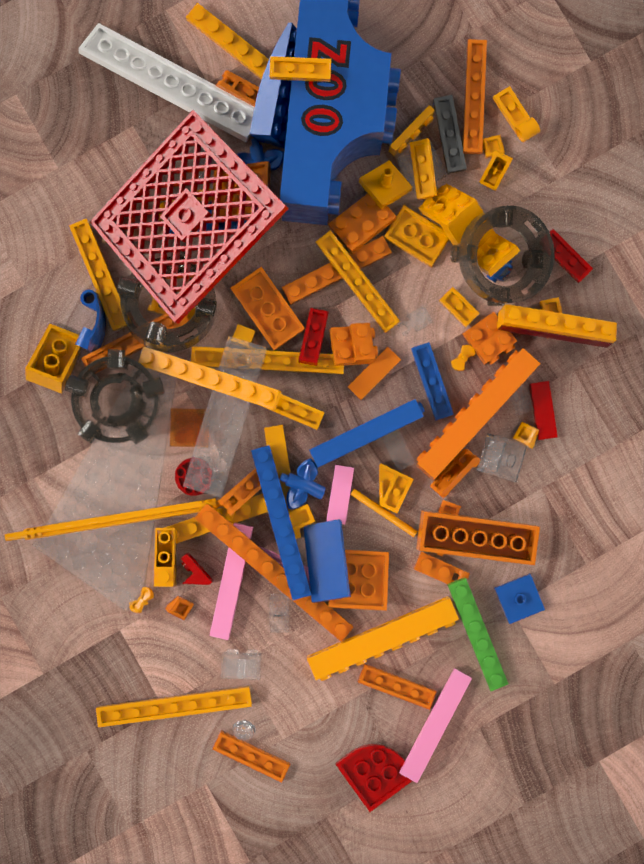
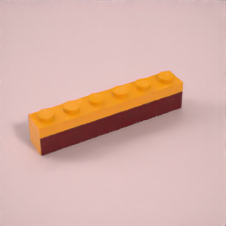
(556, 326)

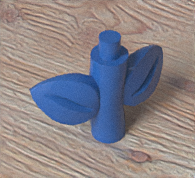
(256, 155)
(302, 484)

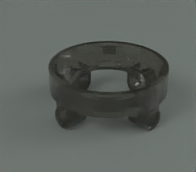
(537, 260)
(156, 335)

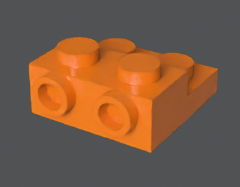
(489, 341)
(353, 344)

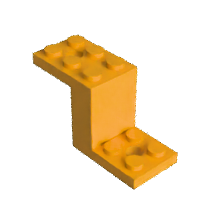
(454, 213)

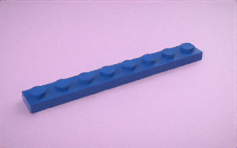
(281, 522)

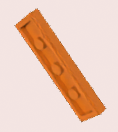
(397, 686)
(251, 756)

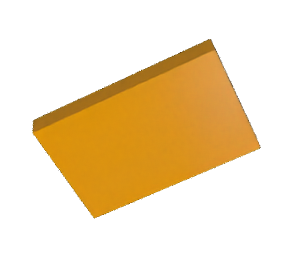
(417, 236)

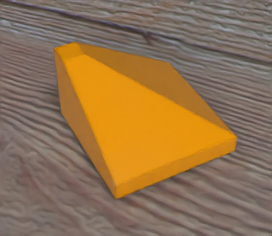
(526, 435)

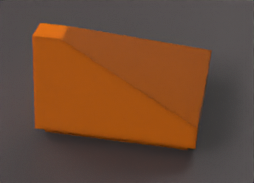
(179, 607)

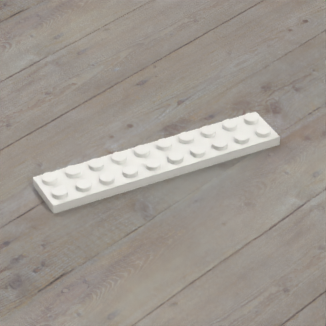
(168, 81)

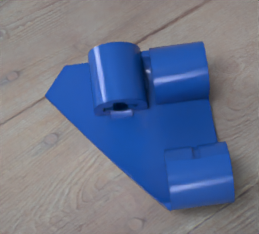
(93, 339)

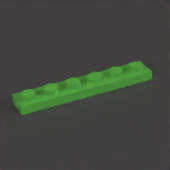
(477, 634)

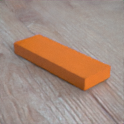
(374, 373)

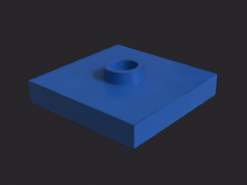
(519, 598)

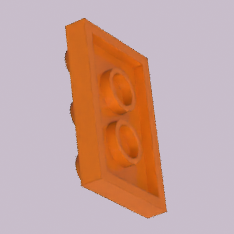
(361, 223)

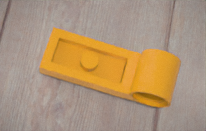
(516, 115)

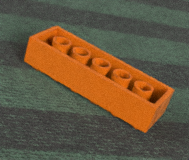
(478, 537)

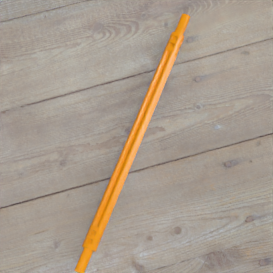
(113, 520)

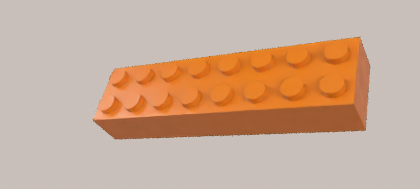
(479, 412)

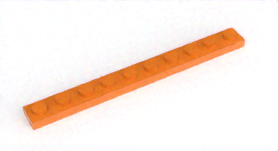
(270, 569)

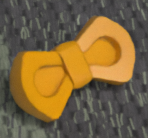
(466, 352)
(146, 595)

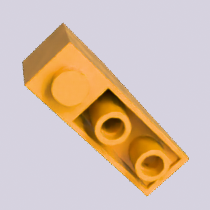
(165, 558)

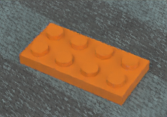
(267, 308)

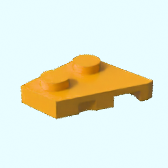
(392, 488)

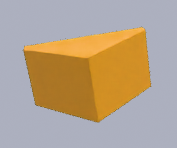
(495, 170)

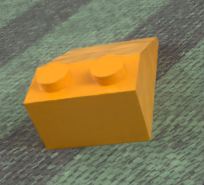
(53, 359)

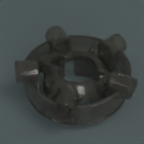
(80, 387)

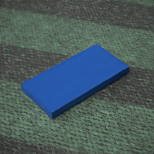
(326, 561)

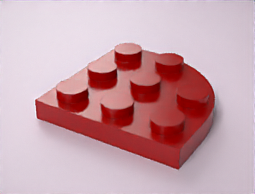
(373, 773)

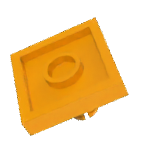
(385, 184)

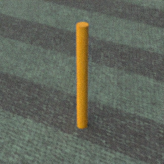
(384, 513)

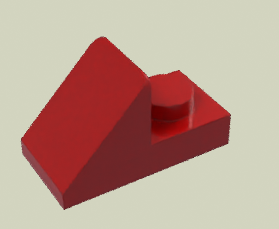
(199, 575)

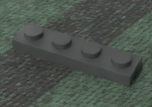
(449, 134)

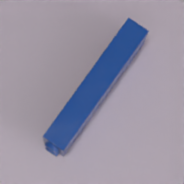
(367, 432)

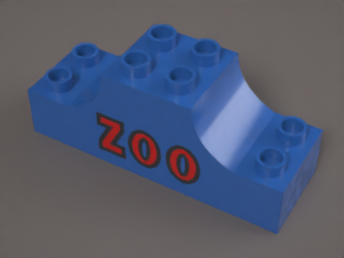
(334, 119)

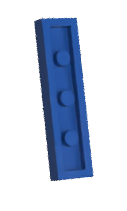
(432, 381)

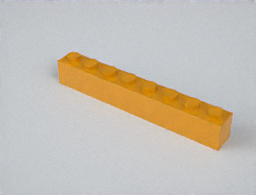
(382, 638)

